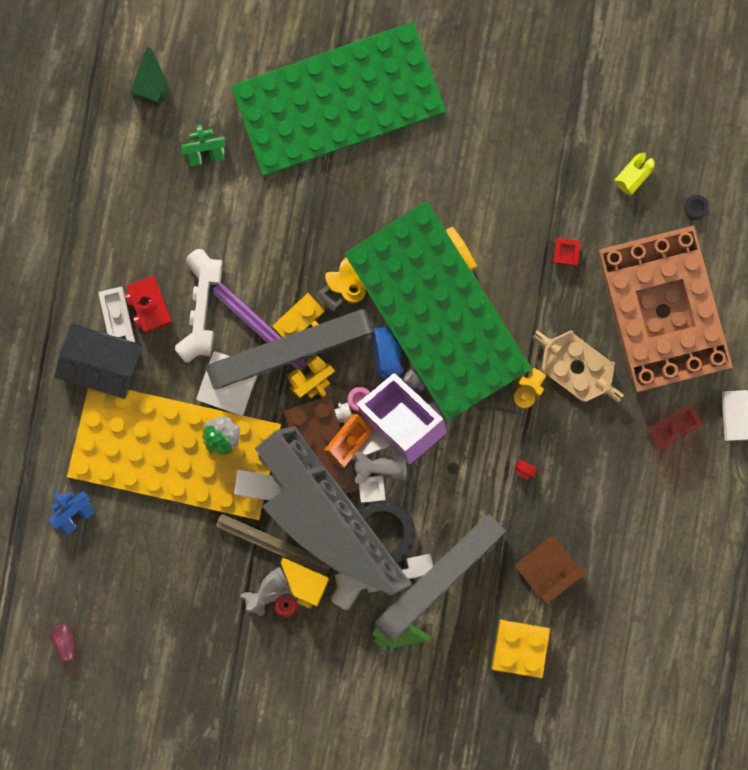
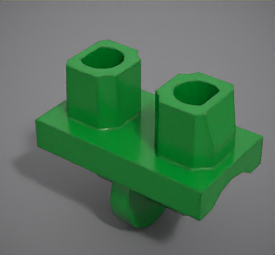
(193, 149)

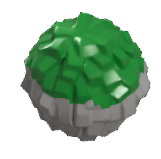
(221, 436)

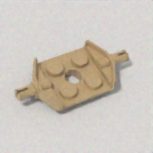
(597, 372)

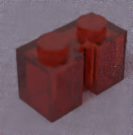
(682, 421)

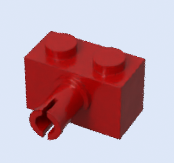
(149, 305)

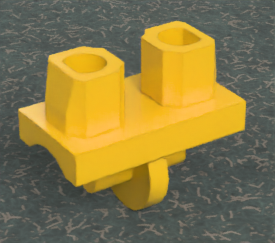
(313, 382)
(529, 389)

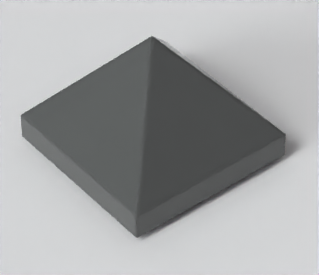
(329, 299)

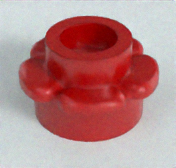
(525, 469)
(292, 605)

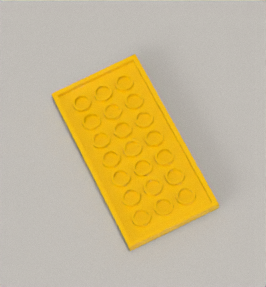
(159, 451)

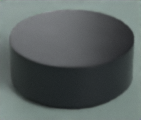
(696, 207)

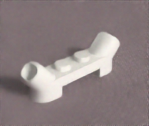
(209, 273)
(349, 588)

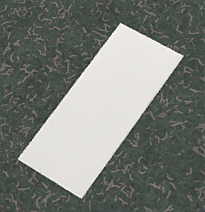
(256, 485)

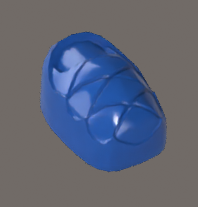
(386, 353)

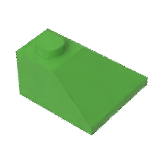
(410, 636)

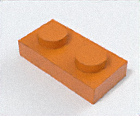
(348, 440)

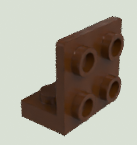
(549, 570)

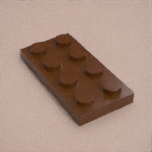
(319, 426)

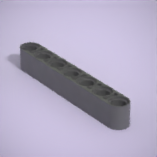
(289, 349)
(439, 578)

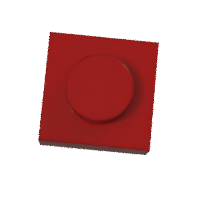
(566, 252)

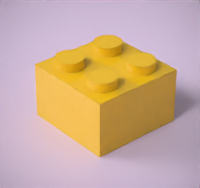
(520, 648)

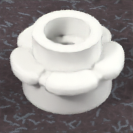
(343, 412)

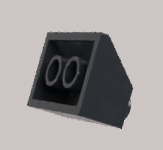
(98, 361)

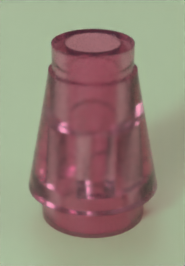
(62, 639)

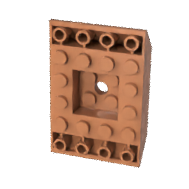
(669, 273)

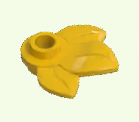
(345, 279)

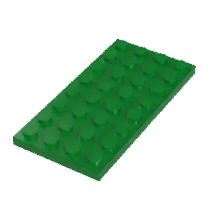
(338, 99)
(437, 310)

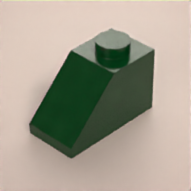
(150, 81)

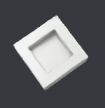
(372, 489)

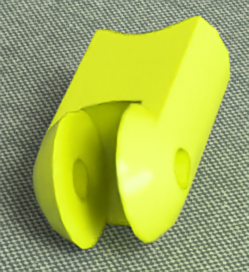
(631, 176)

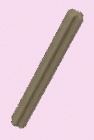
(272, 544)

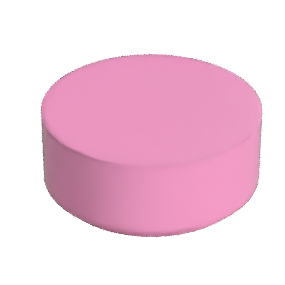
(355, 396)

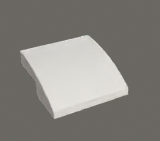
(230, 398)
(735, 415)

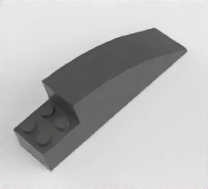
(322, 516)

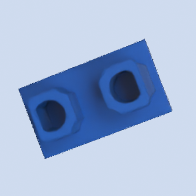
(79, 504)

